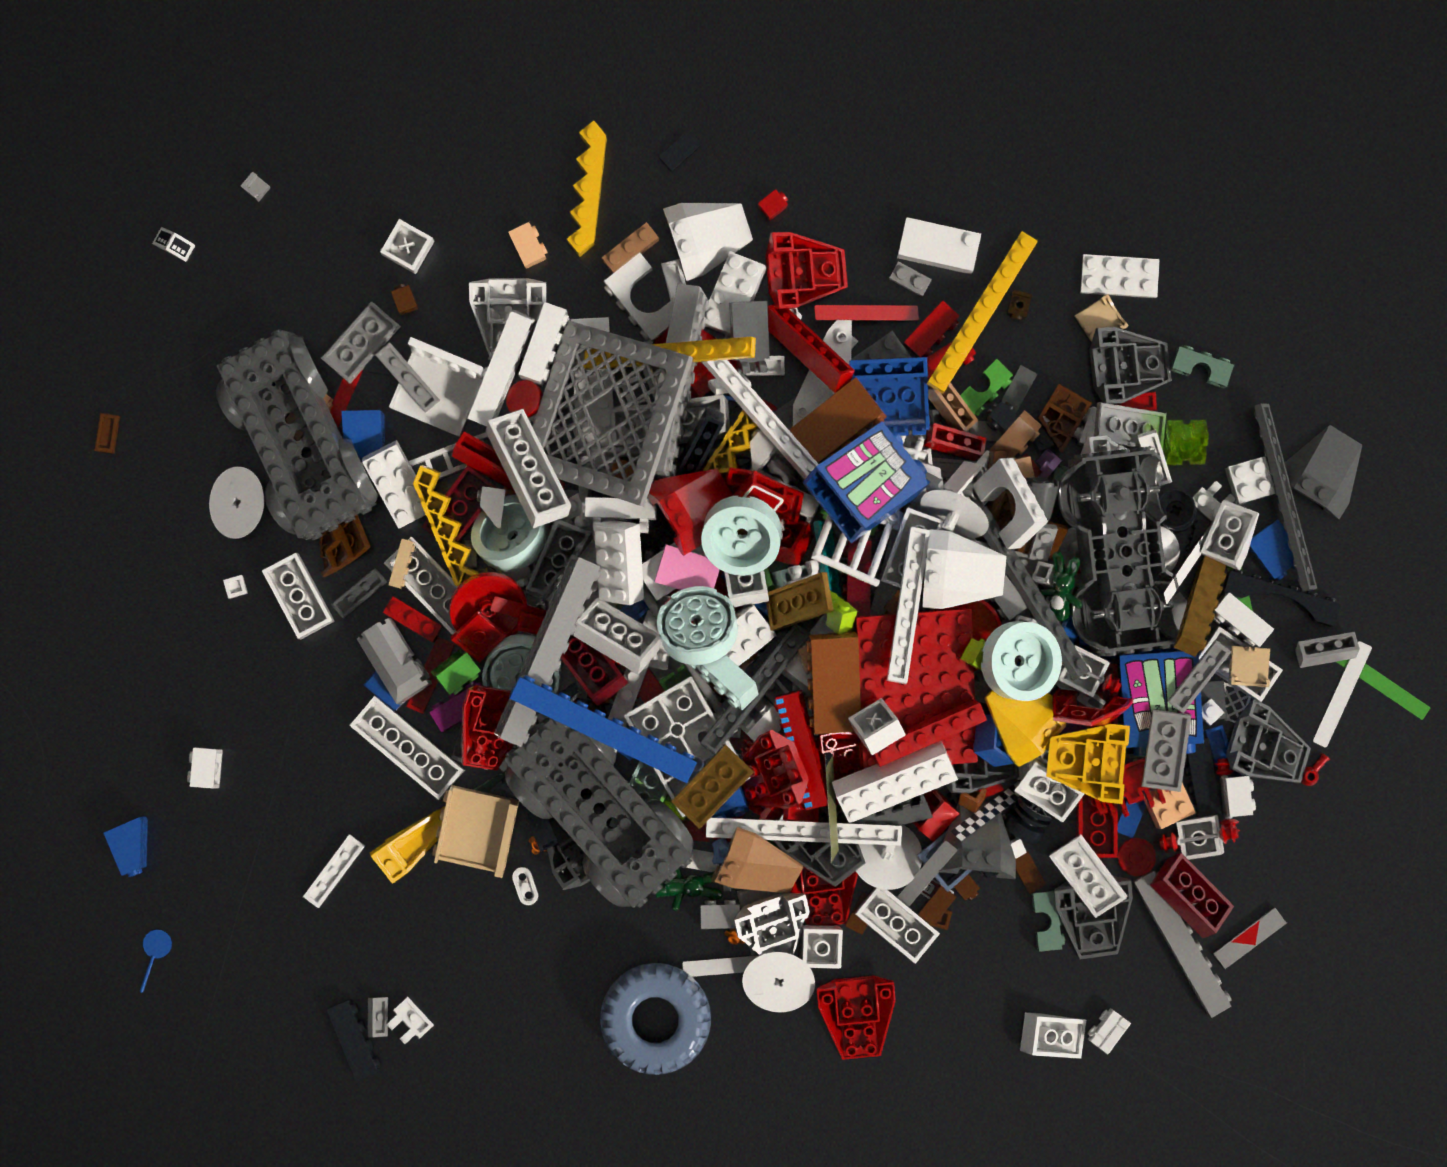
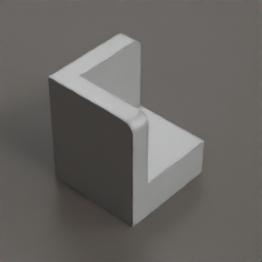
(255, 186)

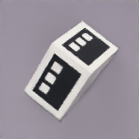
(173, 244)

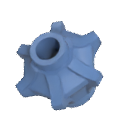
(720, 850)

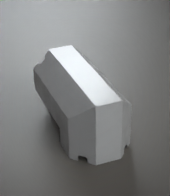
(394, 661)

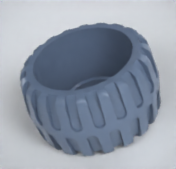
(649, 982)

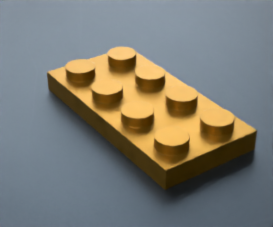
(799, 601)
(712, 786)

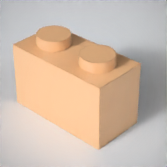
(527, 244)

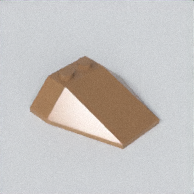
(756, 865)

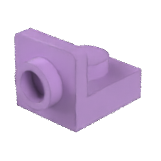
(1048, 463)

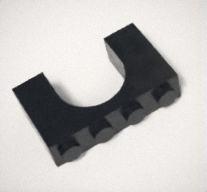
(542, 829)

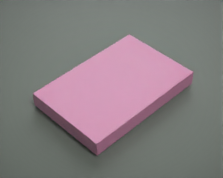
(685, 570)

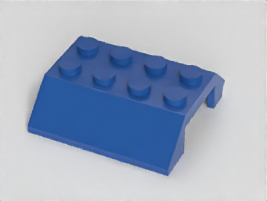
(899, 390)

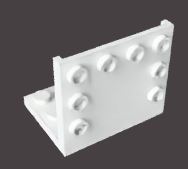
(450, 380)

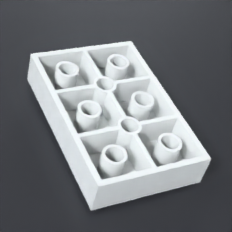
(682, 720)

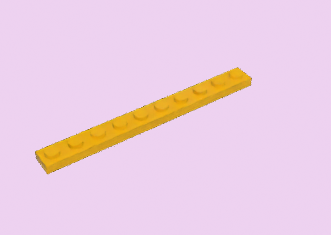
(982, 312)
(700, 351)

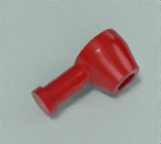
(1314, 770)

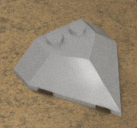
(773, 923)

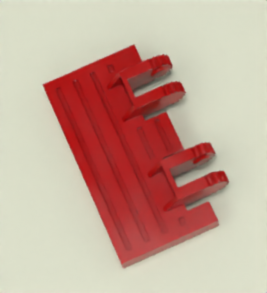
(1132, 790)

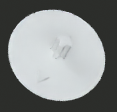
(236, 502)
(957, 511)
(891, 865)
(778, 982)

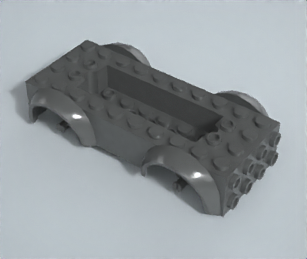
(255, 396)
(1096, 499)
(619, 861)

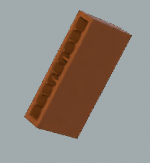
(838, 421)
(833, 681)

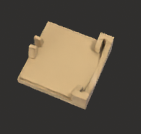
(1100, 315)
(1249, 666)

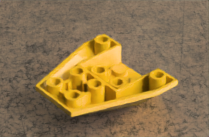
(1024, 725)

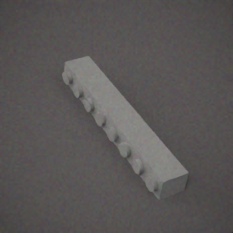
(1184, 948)

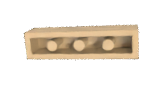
(401, 563)

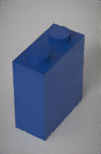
(1272, 550)

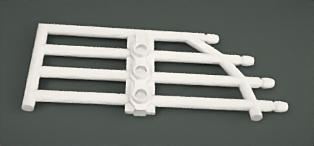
(892, 522)

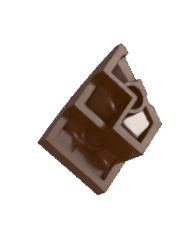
(1063, 415)
(342, 546)

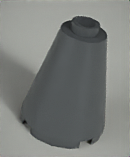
(1044, 492)

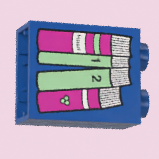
(867, 481)
(1151, 681)

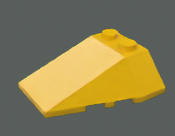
(1091, 761)

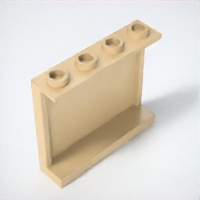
(476, 829)

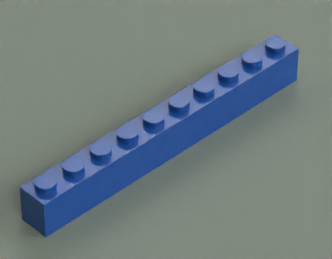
(603, 729)

